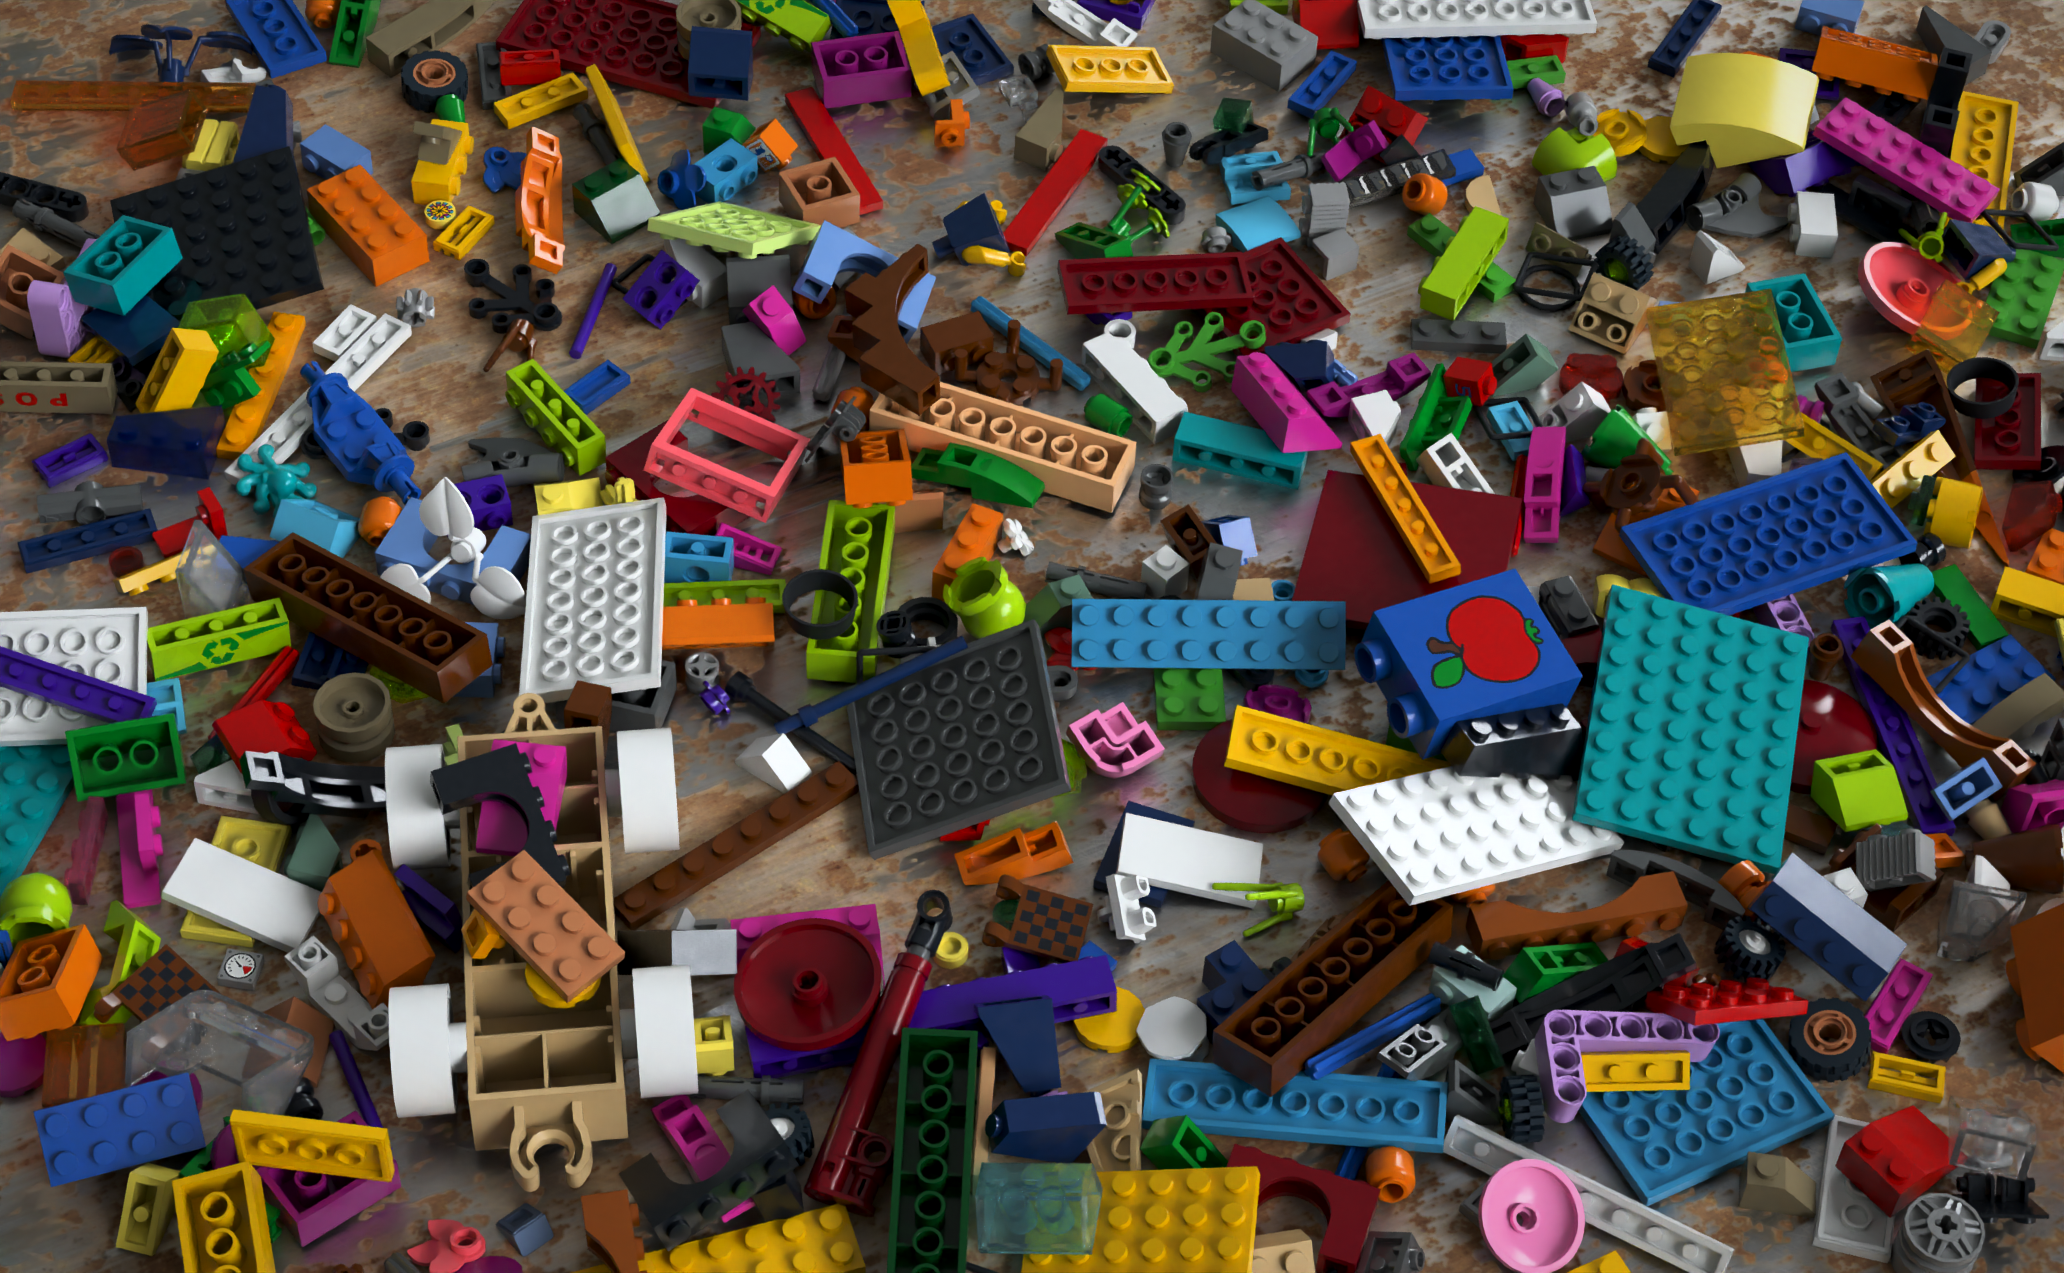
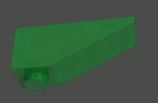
(354, 23)
(1092, 242)
(1546, 966)

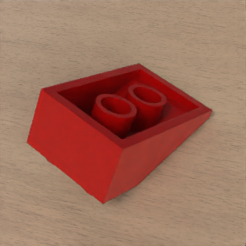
(1896, 1159)

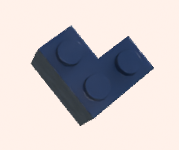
(1231, 982)

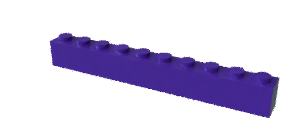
(1076, 990)

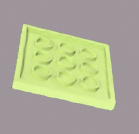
(733, 229)

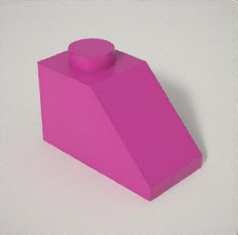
(776, 320)

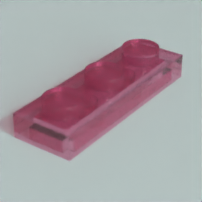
(86, 850)

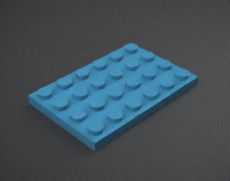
(1738, 1102)

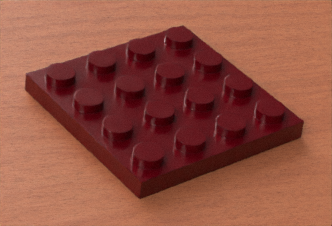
(1286, 299)

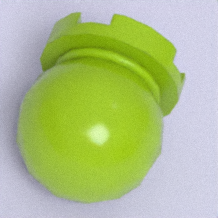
(984, 598)
(34, 907)

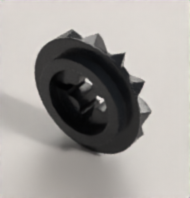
(1941, 1030)

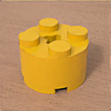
(1954, 511)

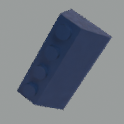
(1827, 927)

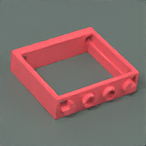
(717, 481)

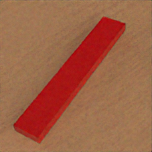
(830, 143)
(1054, 191)

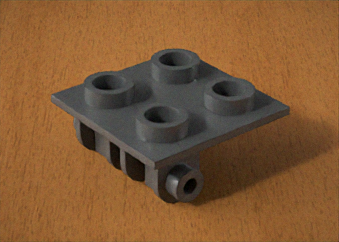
(844, 422)

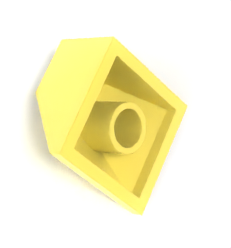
(567, 495)

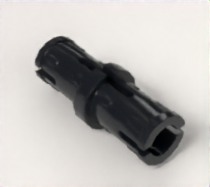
(1465, 966)

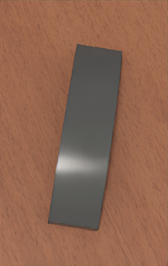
(1851, 421)
(1697, 887)

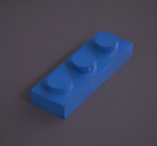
(1322, 84)

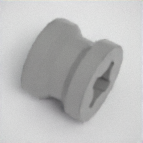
(696, 667)

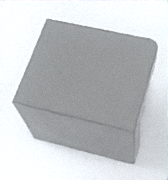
(1338, 252)

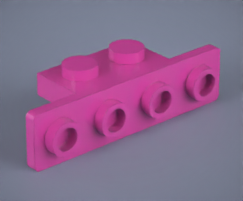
(139, 848)

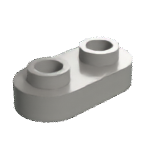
(1995, 37)

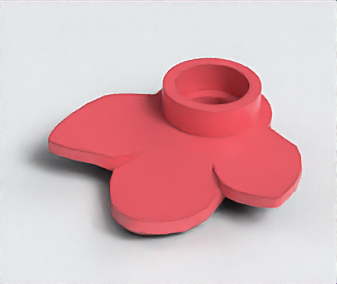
(449, 1246)

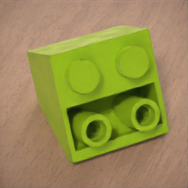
(1858, 790)

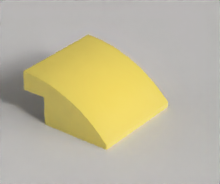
(1744, 107)

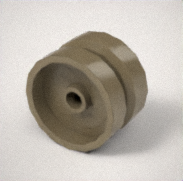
(704, 13)
(354, 717)

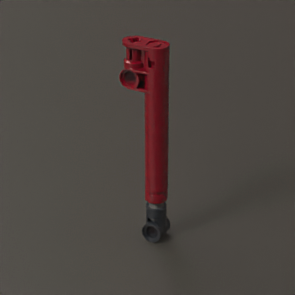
(842, 1164)

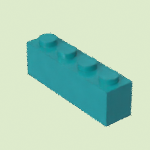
(1236, 451)

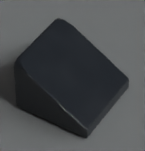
(1398, 151)

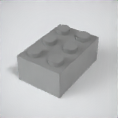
(1264, 44)

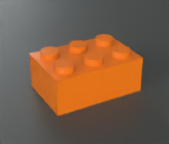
(47, 982)

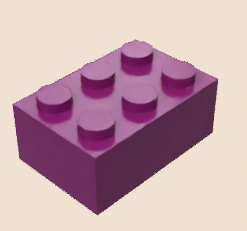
(861, 69)
(319, 1202)

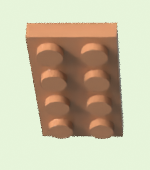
(545, 926)

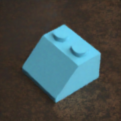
(317, 523)

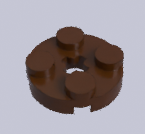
(1637, 387)

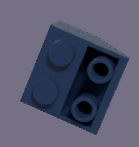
(720, 63)

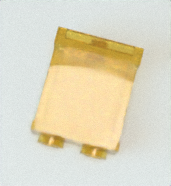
(1952, 326)

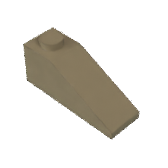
(1040, 137)

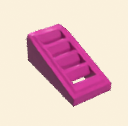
(750, 543)

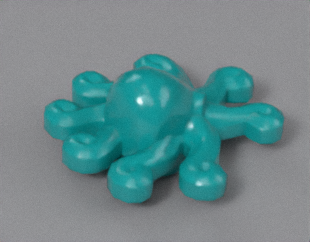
(272, 480)

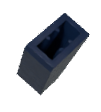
(1025, 1040)
(1046, 1126)

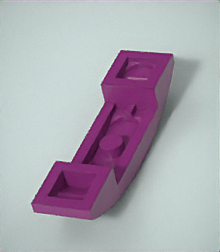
(1399, 379)

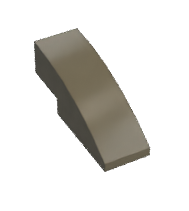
(2023, 710)

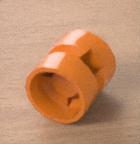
(1744, 883)

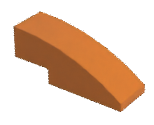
(1014, 855)

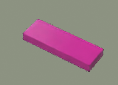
(1895, 1003)

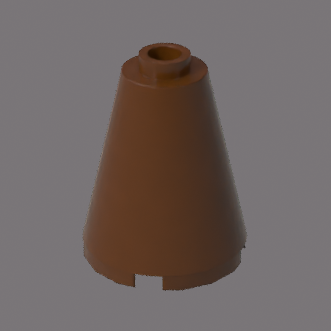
(2025, 858)

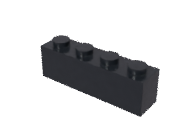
(1517, 743)

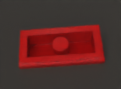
(529, 66)

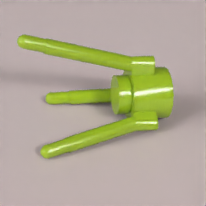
(1931, 242)
(1280, 897)

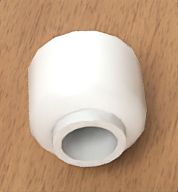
(2036, 199)

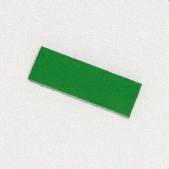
(1953, 585)

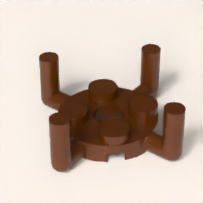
(1008, 365)
(1643, 497)

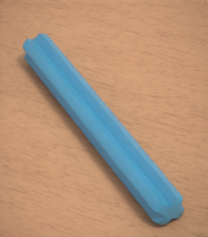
(1031, 343)

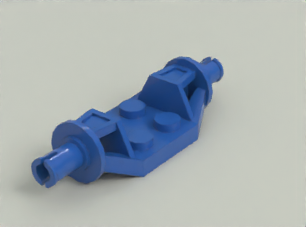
(357, 435)

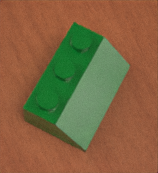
(126, 756)

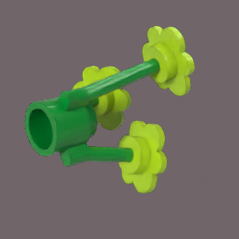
(1133, 198)

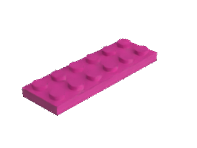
(1905, 161)

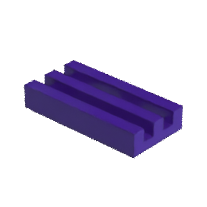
(71, 464)

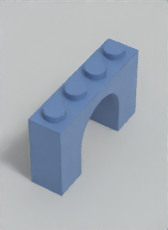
(840, 251)
(411, 541)

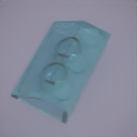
(1037, 1208)

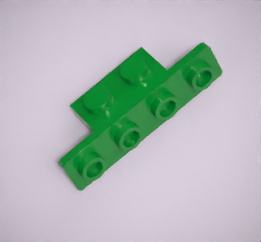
(228, 378)
(1434, 418)

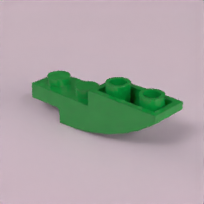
(986, 474)

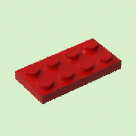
(1727, 1002)

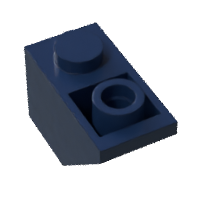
(1304, 364)

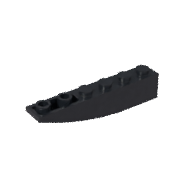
(1676, 190)

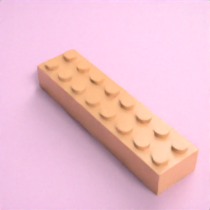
(1064, 455)

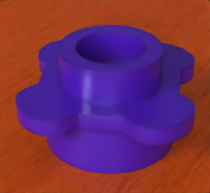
(714, 698)

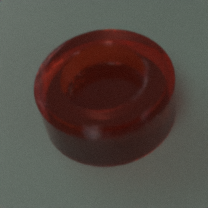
(125, 560)

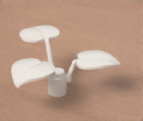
(448, 513)

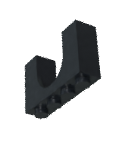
(1941, 107)
(503, 779)
(684, 1209)

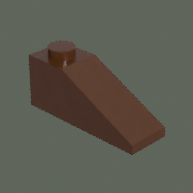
(589, 707)

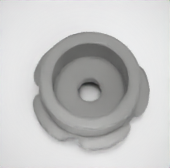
(1215, 239)

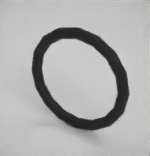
(1554, 268)

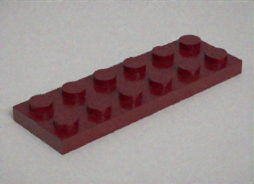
(1155, 283)

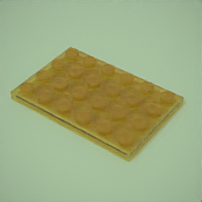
(1724, 372)

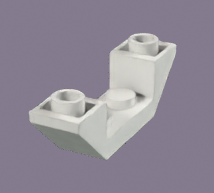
(335, 998)

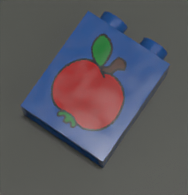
(1464, 658)

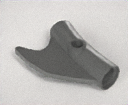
(1734, 211)
(516, 460)

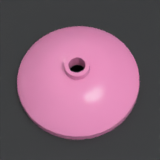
(1549, 1212)

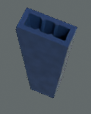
(267, 123)

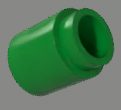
(1107, 415)

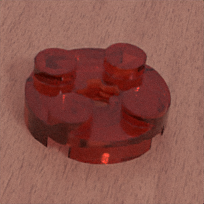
(1600, 368)

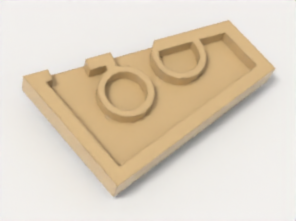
(1120, 1140)

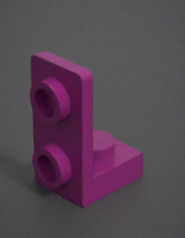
(1354, 149)

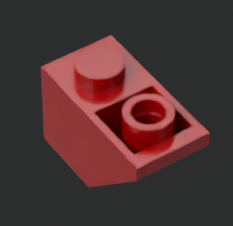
(1534, 45)

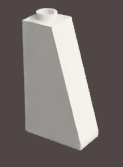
(1756, 461)

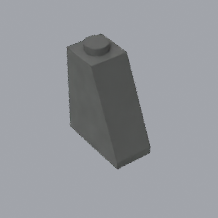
(747, 347)

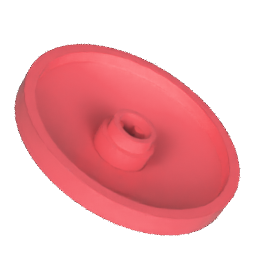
(1901, 282)

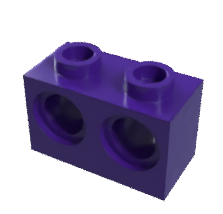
(657, 286)
(488, 502)

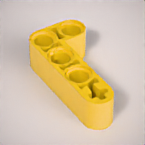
(920, 45)

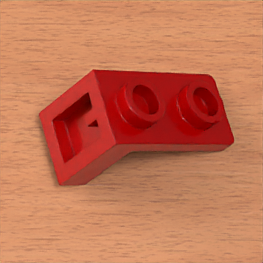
(173, 538)

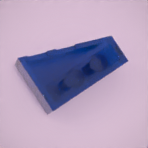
(168, 441)

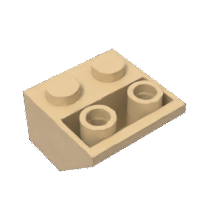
(1611, 313)
(1283, 1253)

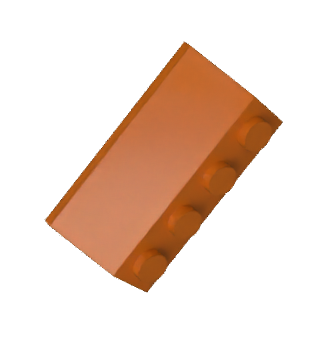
(718, 624)
(375, 928)

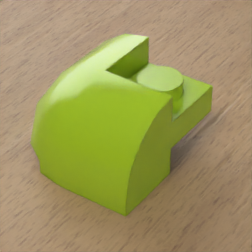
(1572, 151)

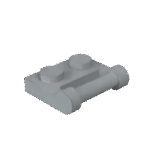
(960, 87)

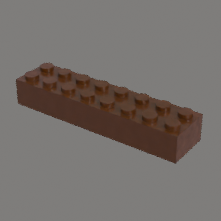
(370, 617)
(1329, 988)

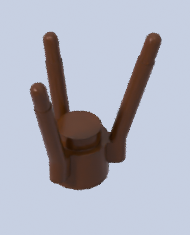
(516, 339)

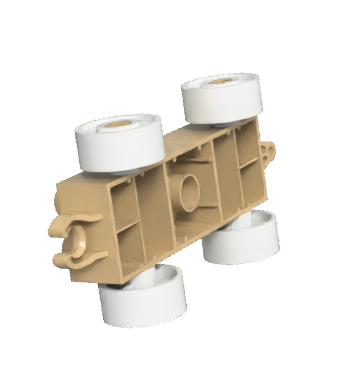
(533, 1067)

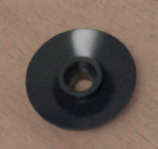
(2051, 467)

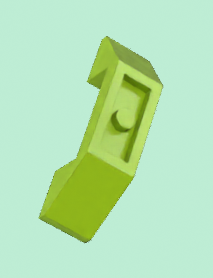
(136, 946)

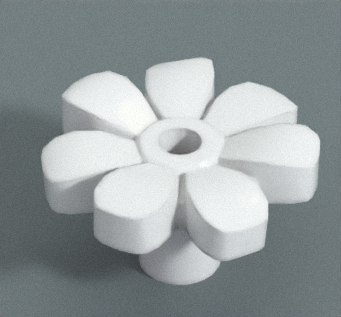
(1015, 538)

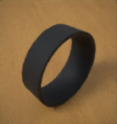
(1982, 368)
(820, 580)

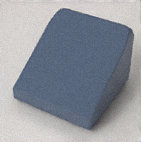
(525, 1229)

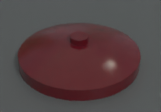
(1828, 727)
(1245, 798)
(808, 984)

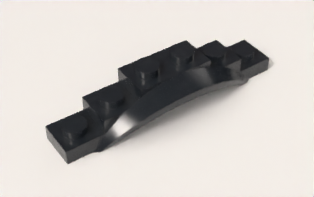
(316, 785)
(1606, 987)

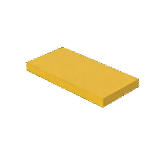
(1109, 69)
(616, 121)
(312, 1145)

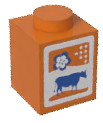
(771, 145)

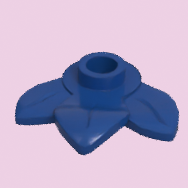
(503, 171)
(682, 180)

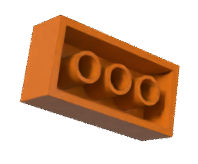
(368, 225)
(876, 469)

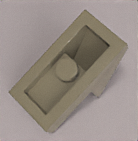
(436, 142)

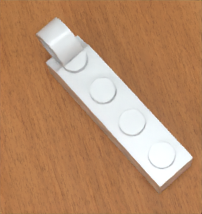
(1132, 381)

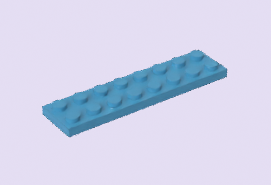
(1208, 634)
(1324, 1111)

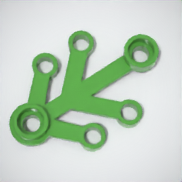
(1202, 351)

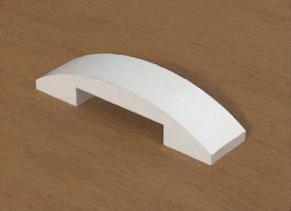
(1086, 25)

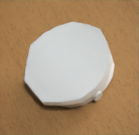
(1174, 1031)

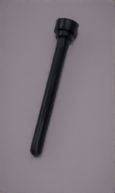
(742, 689)

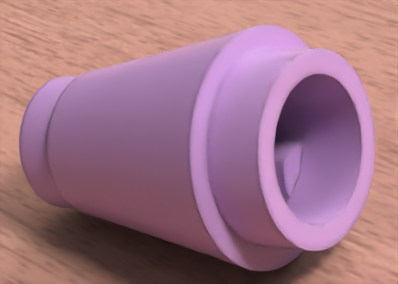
(1546, 97)

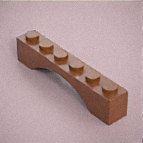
(1893, 663)
(1506, 928)
(610, 1232)

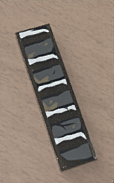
(1391, 179)

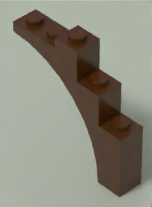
(886, 359)

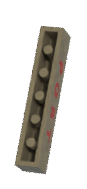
(57, 387)

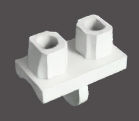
(1123, 907)

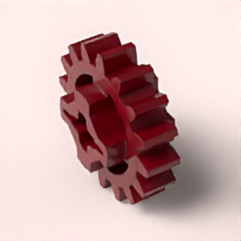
(756, 384)

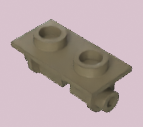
(1550, 242)

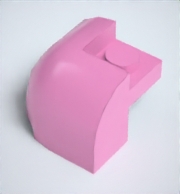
(1114, 742)

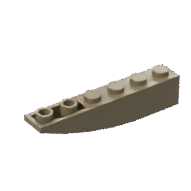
(422, 30)

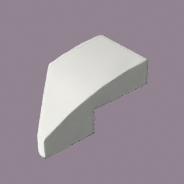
(233, 74)

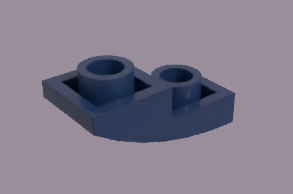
(1911, 425)

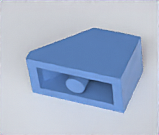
(1966, 788)

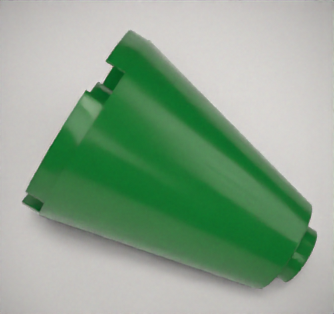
(1617, 439)

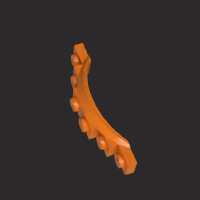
(540, 201)

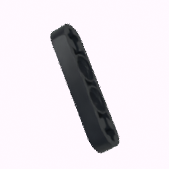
(1117, 163)
(65, 203)

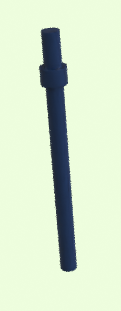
(809, 715)

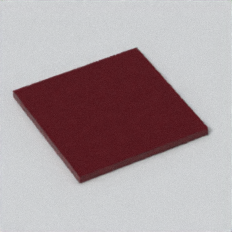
(1364, 561)

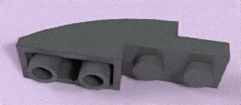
(1424, 1049)

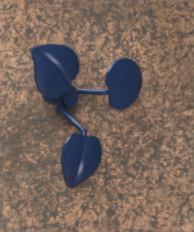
(172, 69)

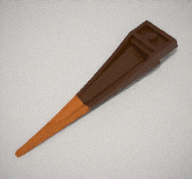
(1921, 381)

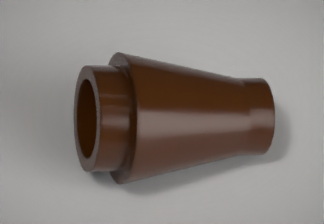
(1824, 655)

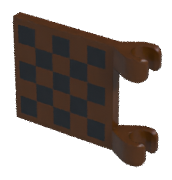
(1043, 923)
(153, 987)

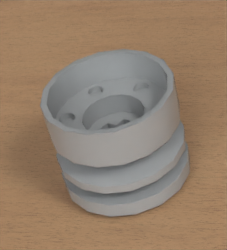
(1938, 1236)

